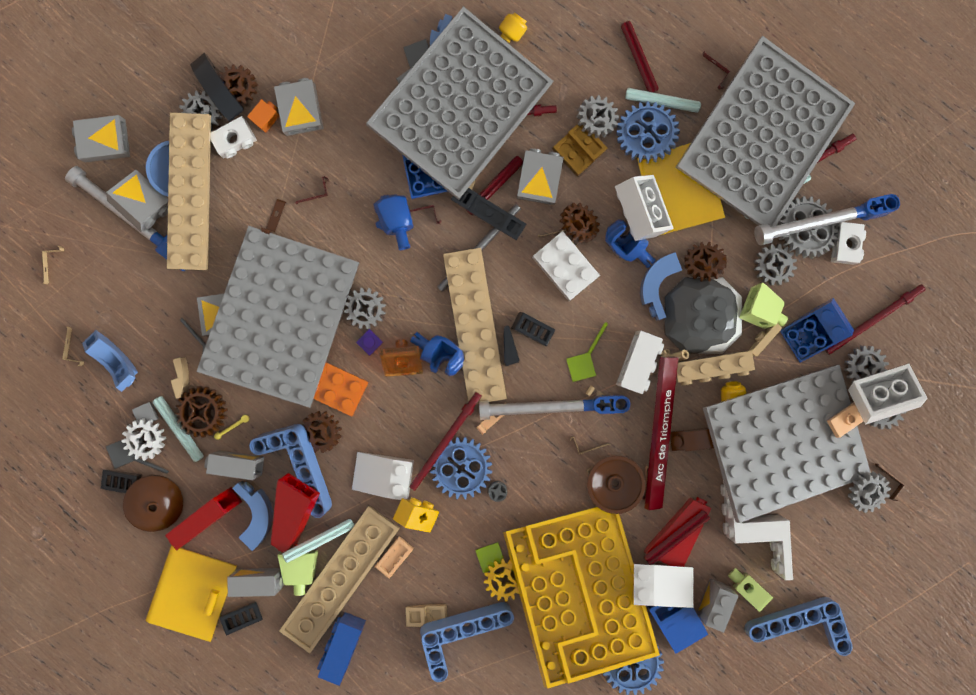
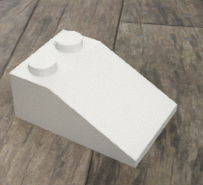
(383, 475)
(663, 586)

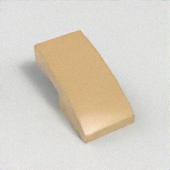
(180, 384)
(421, 614)

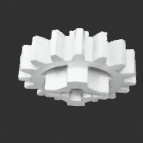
(147, 432)

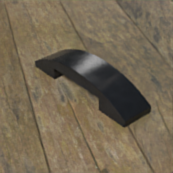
(215, 87)
(491, 213)

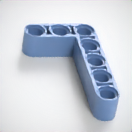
(299, 462)
(801, 621)
(460, 632)

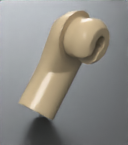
(683, 355)

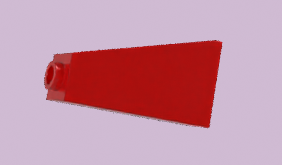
(291, 511)
(203, 518)
(680, 553)

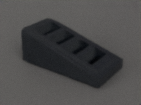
(518, 321)
(510, 352)
(133, 476)
(228, 630)

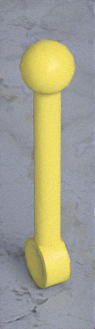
(245, 418)

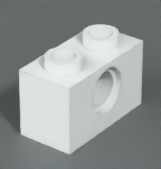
(221, 137)
(840, 251)

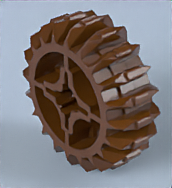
(189, 400)

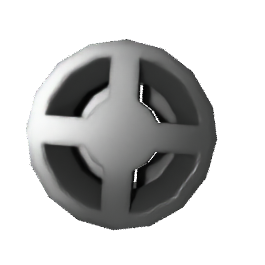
(497, 491)

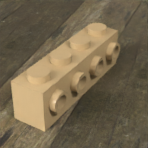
(714, 366)

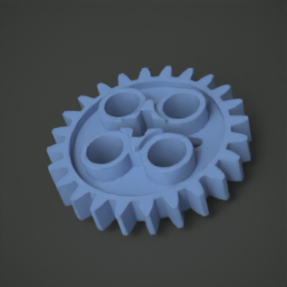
(660, 121)
(450, 481)
(641, 681)

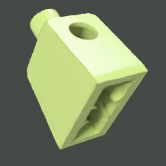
(763, 307)
(299, 571)
(754, 594)

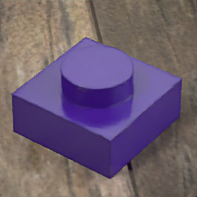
(369, 342)

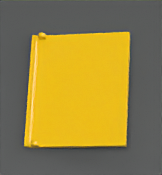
(684, 198)
(190, 593)

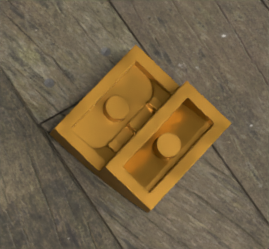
(579, 149)

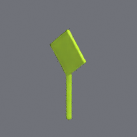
(582, 365)
(487, 556)

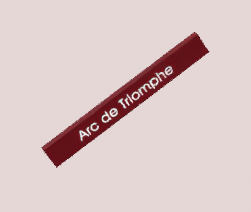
(661, 432)

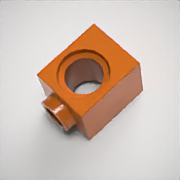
(264, 115)

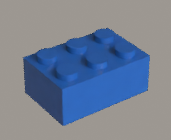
(340, 648)

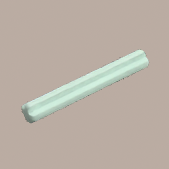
(667, 101)
(185, 439)
(318, 540)

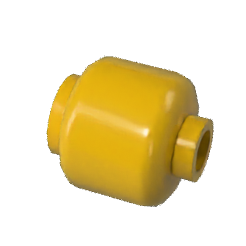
(512, 27)
(731, 390)

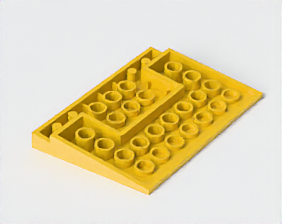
(579, 596)

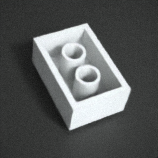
(643, 207)
(565, 266)
(640, 362)
(887, 394)

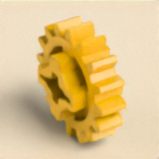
(501, 588)

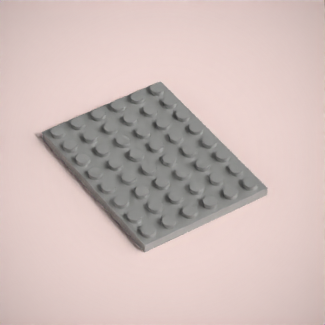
(460, 103)
(765, 134)
(278, 317)
(780, 446)

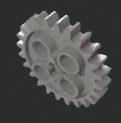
(811, 244)

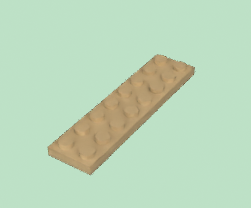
(188, 191)
(475, 324)
(339, 579)

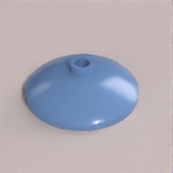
(158, 168)

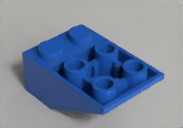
(419, 182)
(817, 330)
(679, 625)

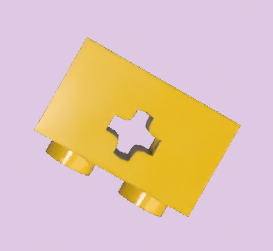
(416, 515)

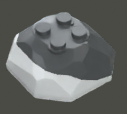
(703, 315)

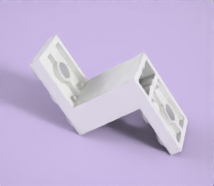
(762, 529)

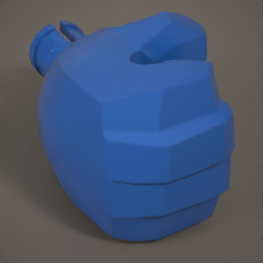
(394, 218)
(626, 246)
(440, 350)

